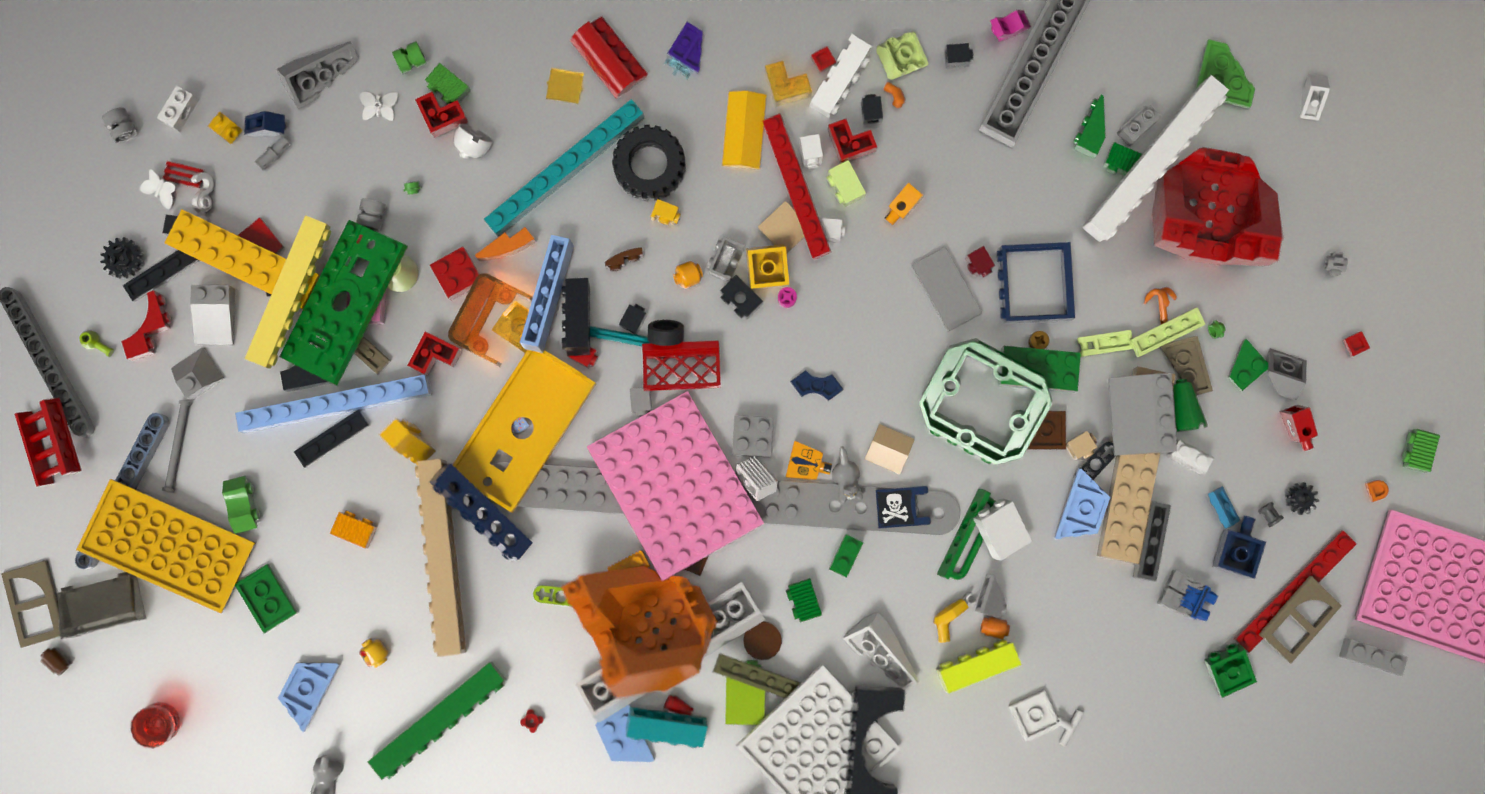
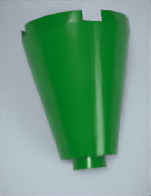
(1187, 407)

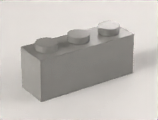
(1373, 657)

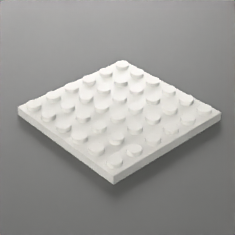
(807, 741)

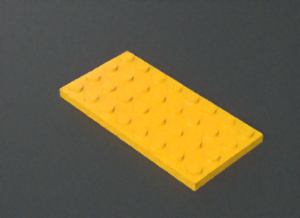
(165, 546)

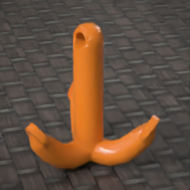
(1162, 299)

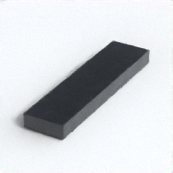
(158, 274)
(331, 438)

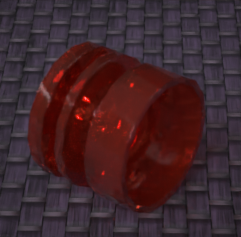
(144, 725)

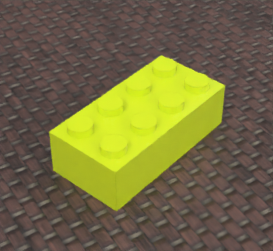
(979, 666)

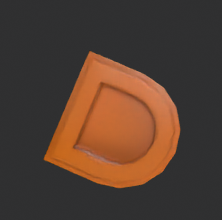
(1377, 490)

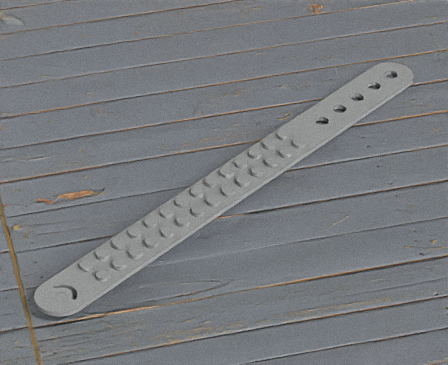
(790, 505)

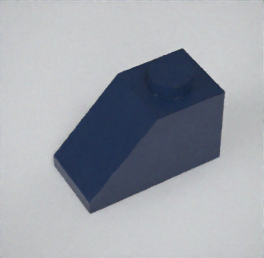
(264, 124)

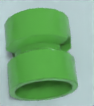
(409, 57)

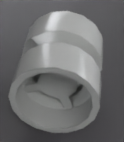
(120, 127)
(370, 214)

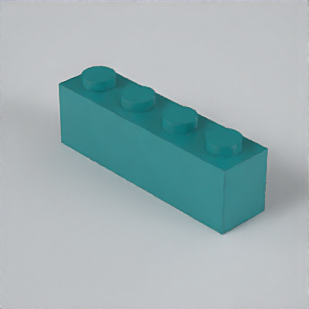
(666, 727)

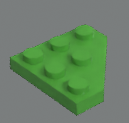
(1223, 66)

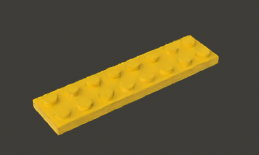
(230, 253)

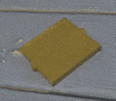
(564, 86)

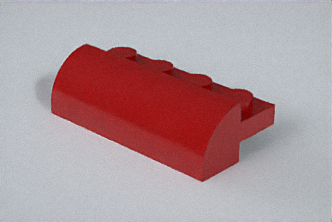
(608, 56)

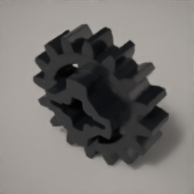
(116, 266)

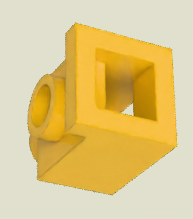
(665, 213)

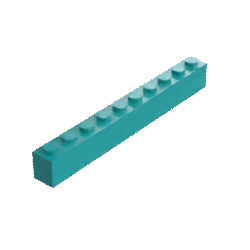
(564, 168)

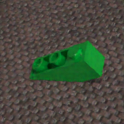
(1093, 133)

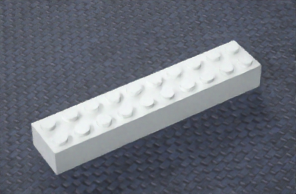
(1157, 156)
(735, 615)

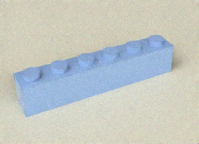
(547, 294)

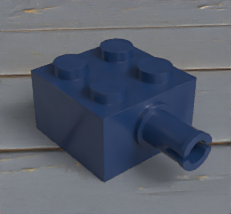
(1239, 551)

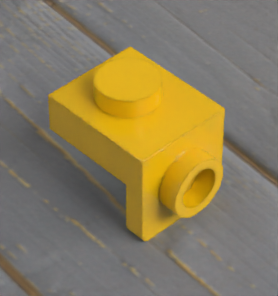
(225, 127)

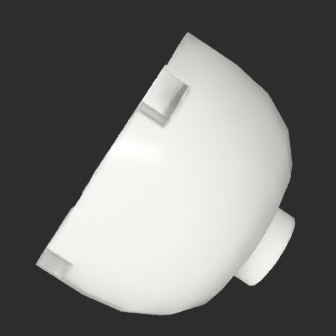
(471, 142)

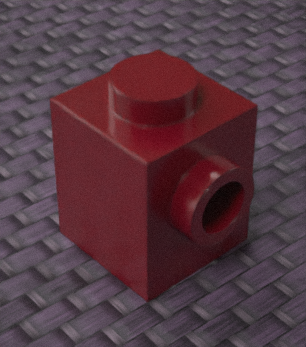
(980, 262)

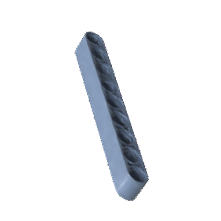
(132, 463)

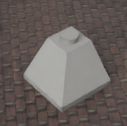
(1287, 373)
(196, 374)
(991, 598)

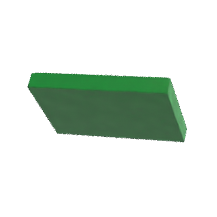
(266, 598)

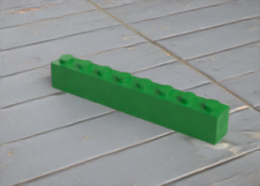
(433, 723)

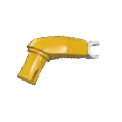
(950, 613)

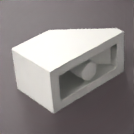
(1314, 97)

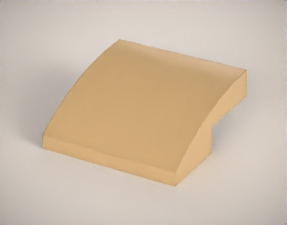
(783, 227)

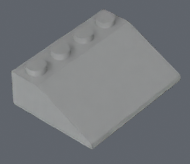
(1142, 414)

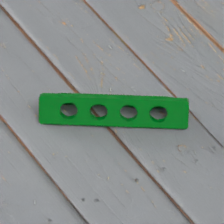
(962, 537)

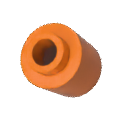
(995, 627)

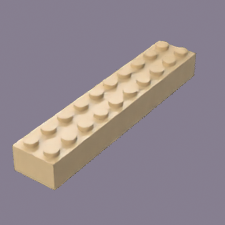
(1129, 501)
(441, 564)

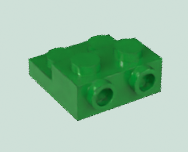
(1230, 669)

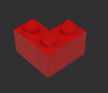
(440, 119)
(849, 146)
(432, 349)

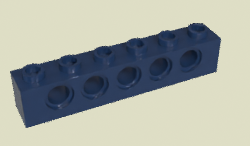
(491, 514)

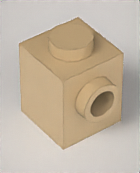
(1082, 445)

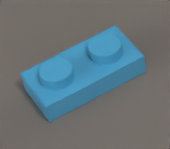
(1223, 507)

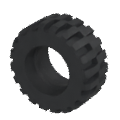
(644, 138)

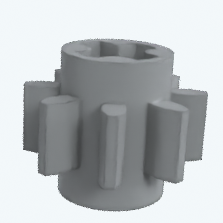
(1335, 263)

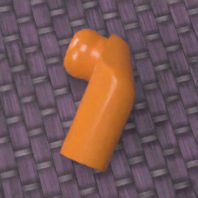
(897, 93)

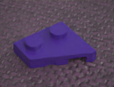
(687, 47)

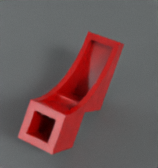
(156, 321)

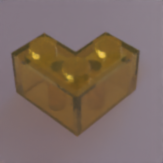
(784, 89)

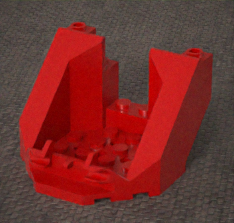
(1237, 238)

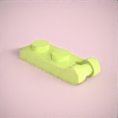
(1105, 343)

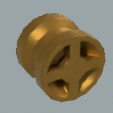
(1036, 342)

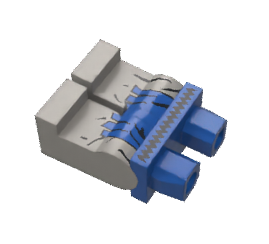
(1193, 599)

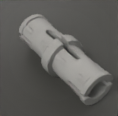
(272, 153)

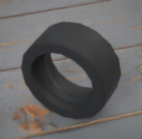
(665, 332)

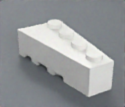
(841, 77)

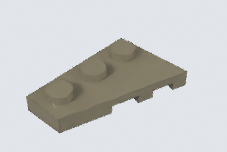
(1189, 363)

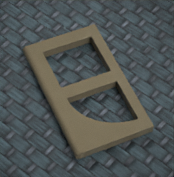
(40, 575)
(1307, 591)

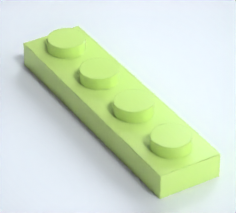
(1167, 332)

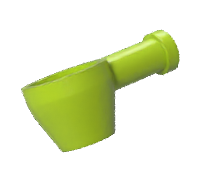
(94, 342)

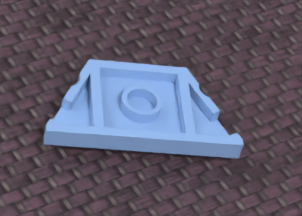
(1083, 508)
(306, 690)
(619, 746)

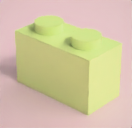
(846, 183)

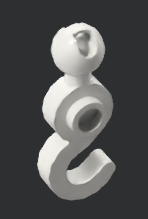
(201, 200)

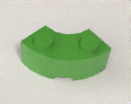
(240, 504)

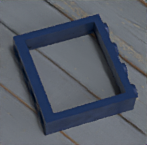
(1067, 281)

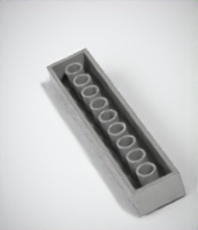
(1032, 69)

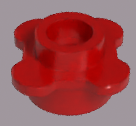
(526, 721)

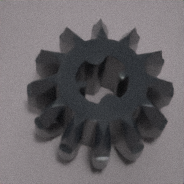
(1298, 505)

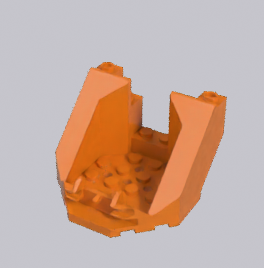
(614, 612)

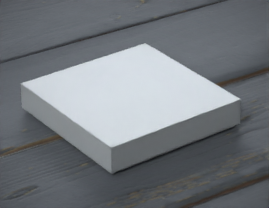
(1034, 715)

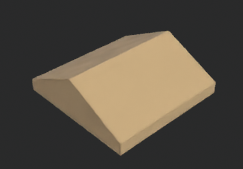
(889, 449)

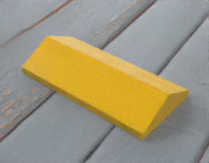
(744, 129)

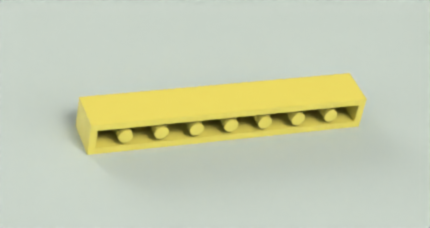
(288, 292)

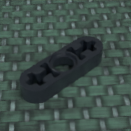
(1101, 451)

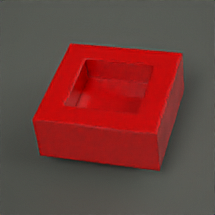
(823, 59)
(1356, 344)

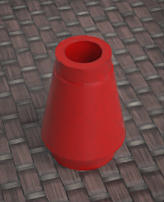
(676, 705)

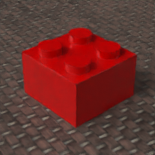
(455, 273)

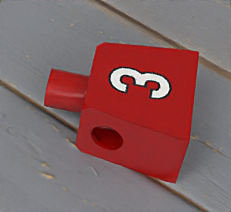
(1300, 425)

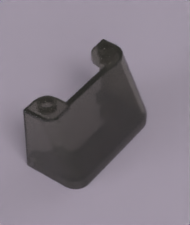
(99, 606)

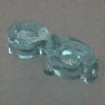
(678, 67)

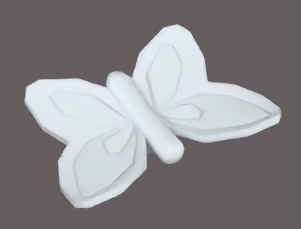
(378, 106)
(161, 187)

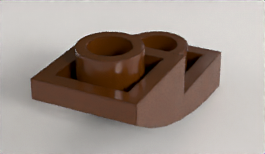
(618, 261)

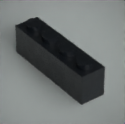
(576, 316)

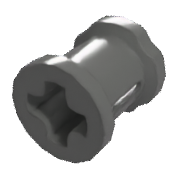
(1270, 514)

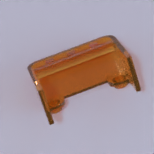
(475, 311)

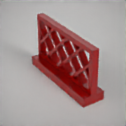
(683, 350)

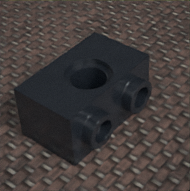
(738, 286)

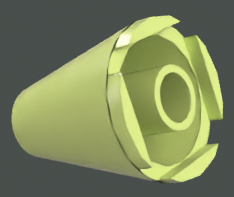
(404, 276)

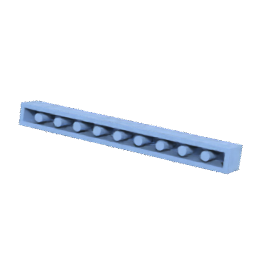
(333, 404)

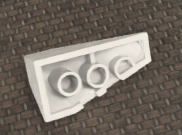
(878, 643)

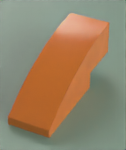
(506, 246)

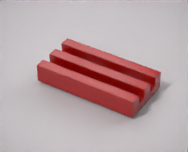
(168, 171)

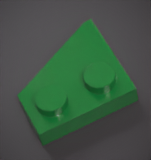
(1247, 366)

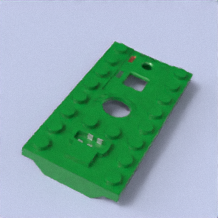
(328, 338)

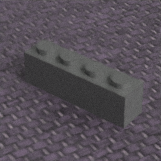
(1153, 542)

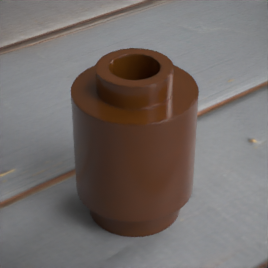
(54, 661)

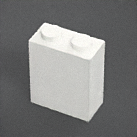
(1002, 529)

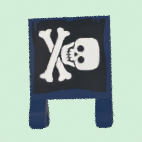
(898, 507)

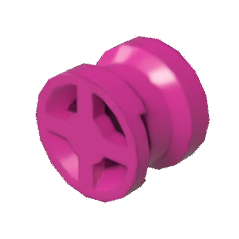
(787, 294)

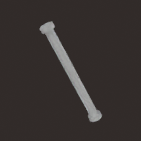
(176, 446)

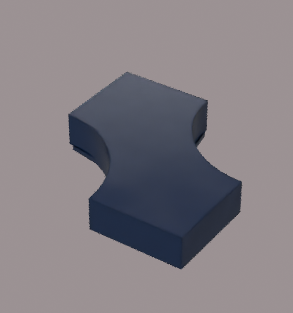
(808, 384)

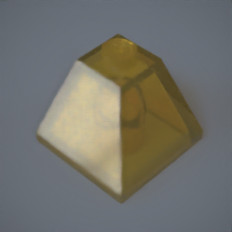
(511, 325)

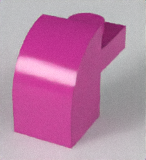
(1010, 25)

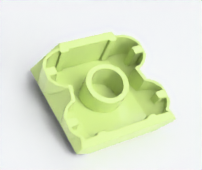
(901, 55)

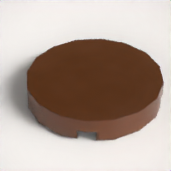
(762, 641)

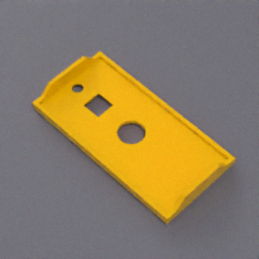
(539, 390)

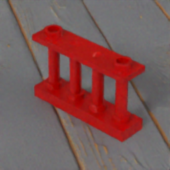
(60, 438)

